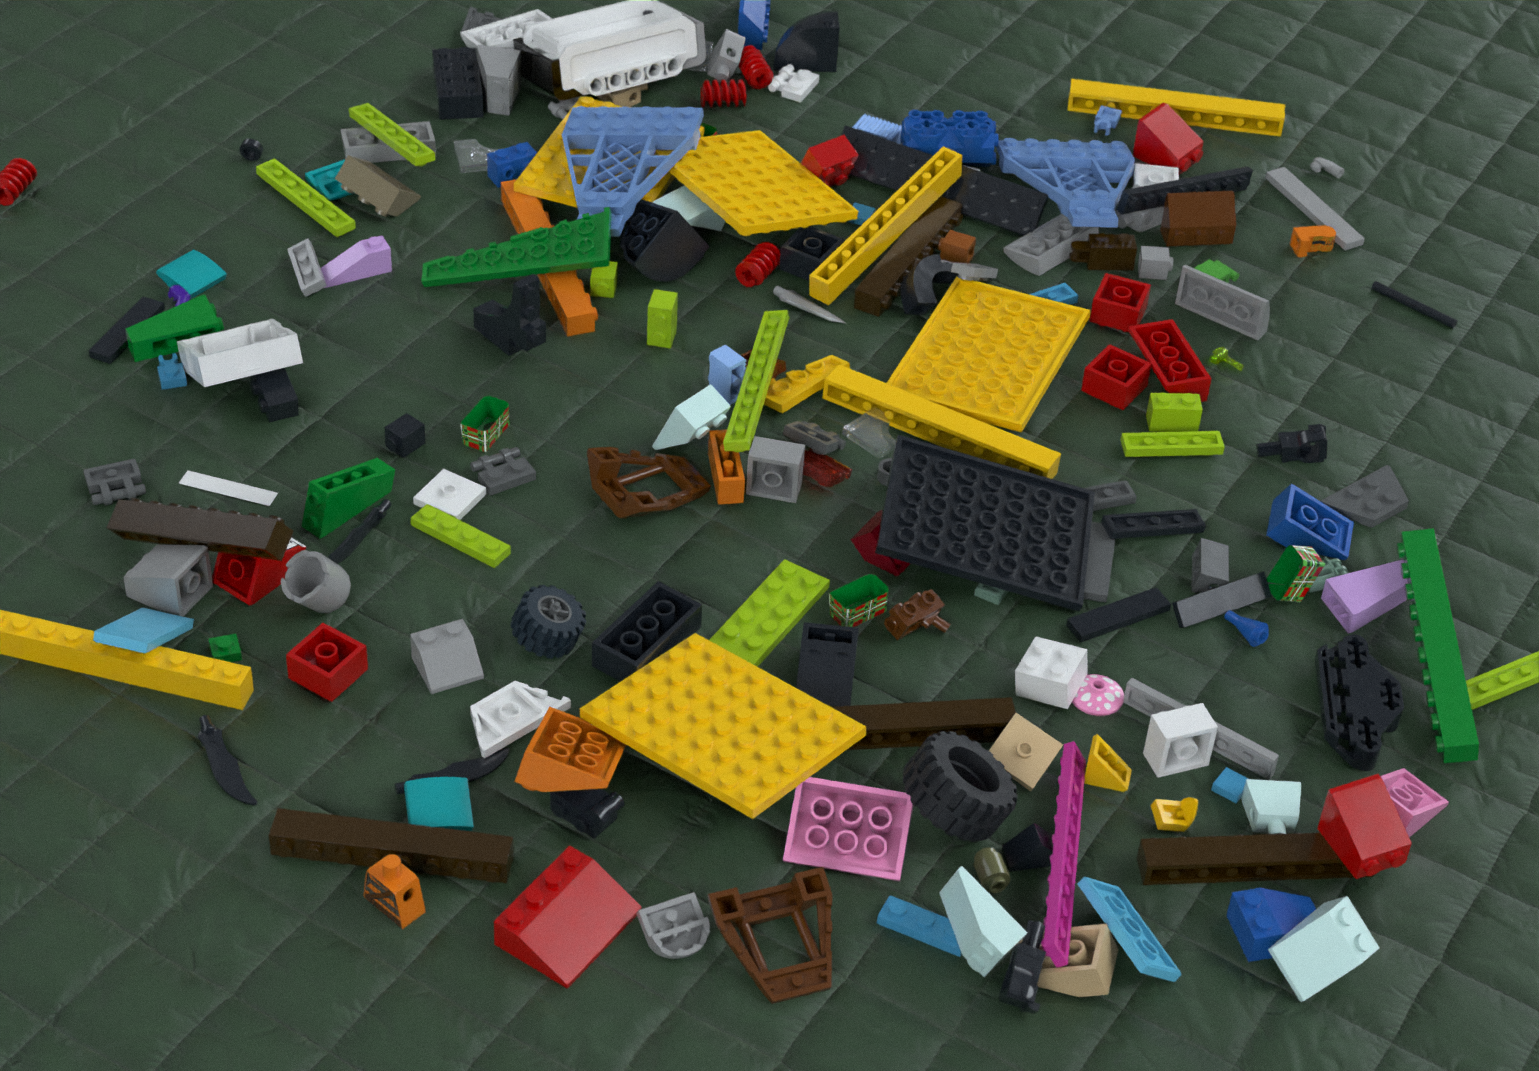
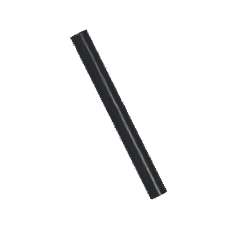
(1414, 304)

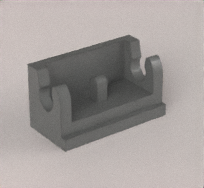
(1209, 565)

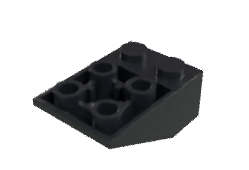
(827, 663)

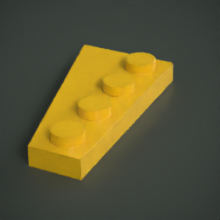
(800, 383)

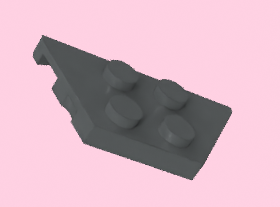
(1370, 498)

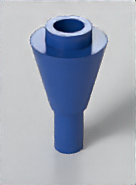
(1252, 630)

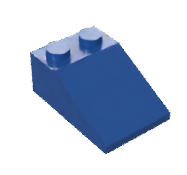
(1305, 521)
(1264, 917)

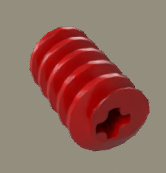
(755, 68)
(723, 92)
(15, 179)
(758, 264)

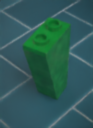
(161, 332)
(345, 494)

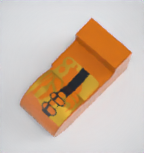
(1312, 239)

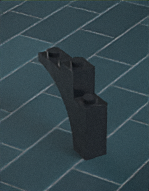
(517, 325)

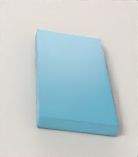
(143, 630)
(1129, 929)

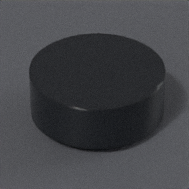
(251, 149)

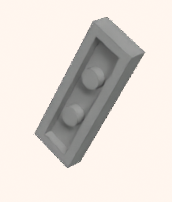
(306, 267)
(974, 271)

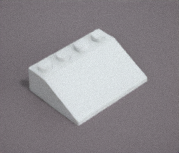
(502, 32)

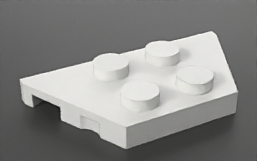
(511, 714)

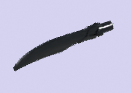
(360, 532)
(223, 764)
(468, 769)

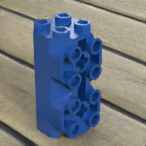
(965, 133)

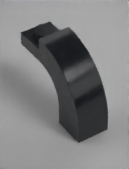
(917, 289)

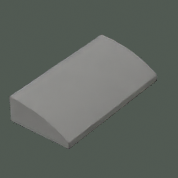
(366, 146)
(1047, 245)
(1223, 303)

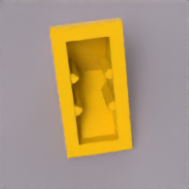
(1106, 767)

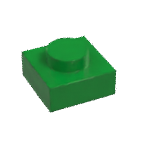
(225, 648)

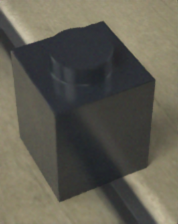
(405, 435)

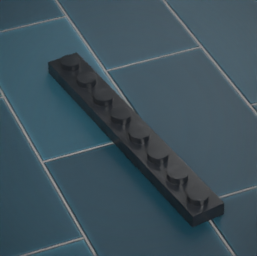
(1155, 195)

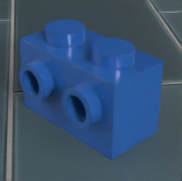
(509, 162)

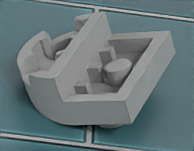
(675, 927)

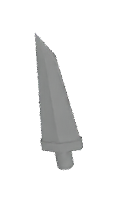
(799, 301)

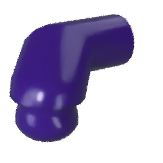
(179, 294)

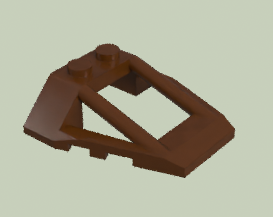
(604, 468)
(773, 903)

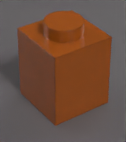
(957, 247)

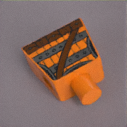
(394, 891)

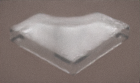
(471, 155)
(871, 432)

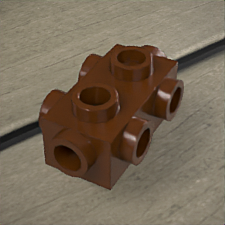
(915, 613)

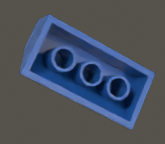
(754, 22)

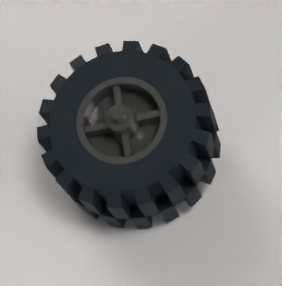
(548, 621)

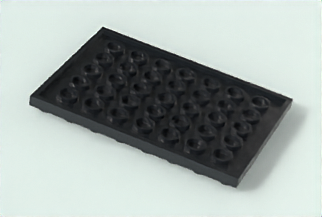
(987, 523)

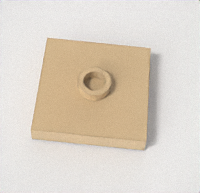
(1025, 751)

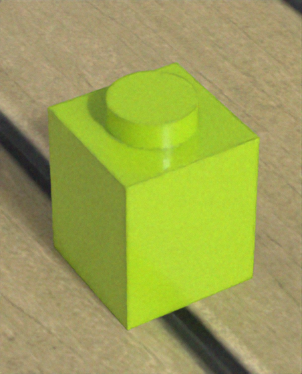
(604, 280)

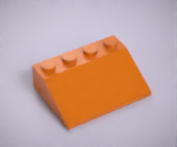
(568, 755)

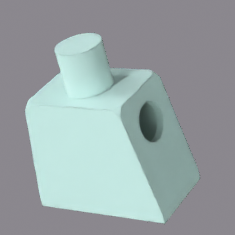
(1272, 805)

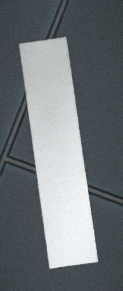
(228, 488)

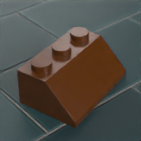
(1199, 218)

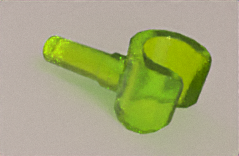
(1221, 354)

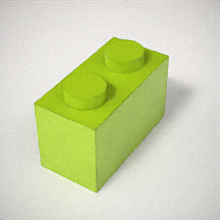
(662, 318)
(1174, 412)

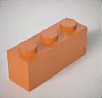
(725, 470)

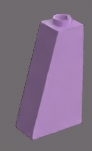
(1364, 594)

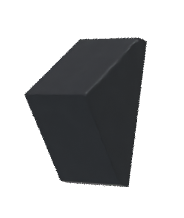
(1029, 849)

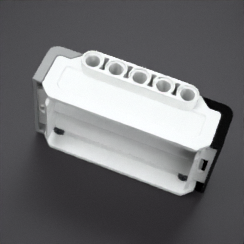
(610, 48)

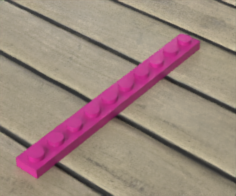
(1064, 856)

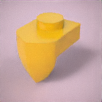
(1174, 814)

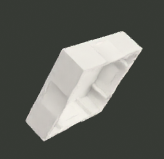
(239, 352)

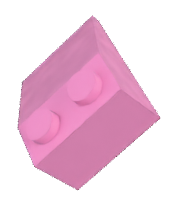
(1413, 799)

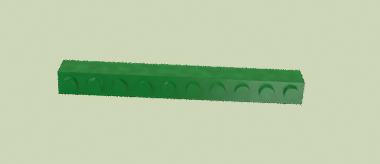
(1439, 647)

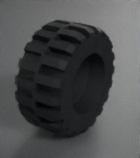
(959, 786)

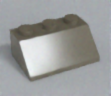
(375, 187)

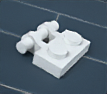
(797, 84)

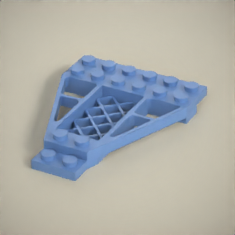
(629, 132)
(1072, 175)

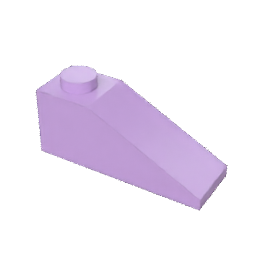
(360, 261)

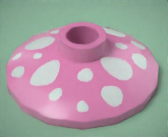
(1099, 696)

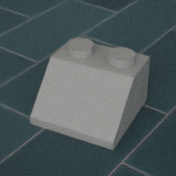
(446, 656)

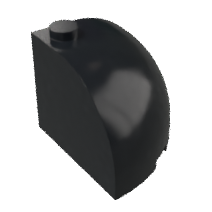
(810, 44)
(661, 242)

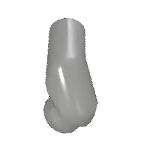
(1332, 168)

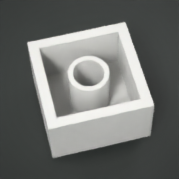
(1051, 672)
(1180, 740)

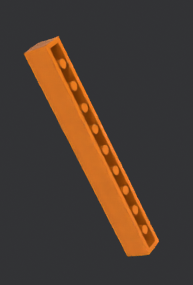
(562, 288)

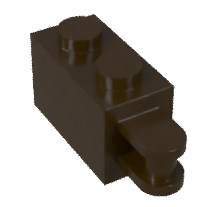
(1106, 252)

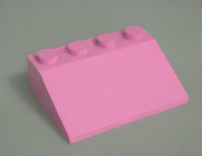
(849, 828)

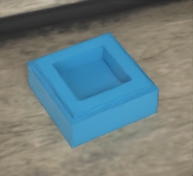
(863, 214)
(1229, 785)

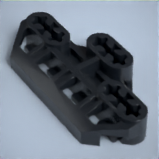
(1364, 700)

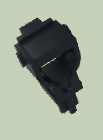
(1297, 446)
(1024, 969)

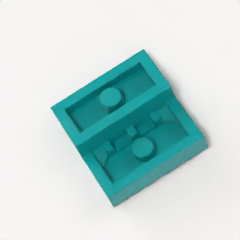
(324, 181)
(192, 272)
(439, 803)

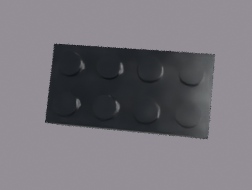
(457, 83)
(646, 631)

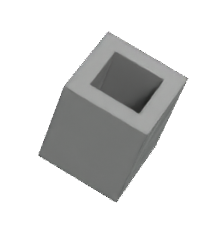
(1154, 262)

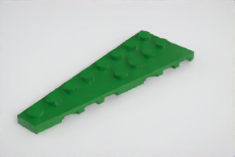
(538, 251)

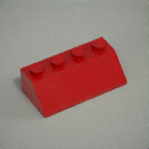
(1172, 358)

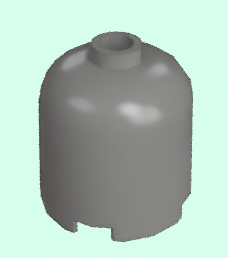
(316, 582)

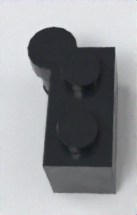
(275, 394)
(587, 809)

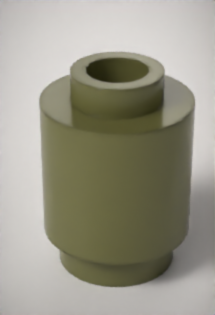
(991, 870)

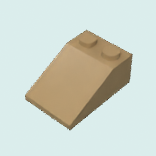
(1089, 963)

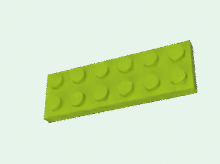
(771, 612)

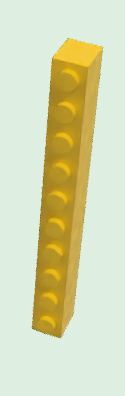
(1192, 108)
(885, 226)
(938, 423)
(158, 669)

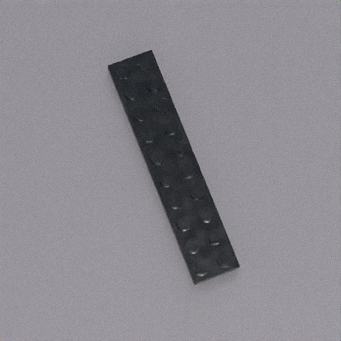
(980, 194)

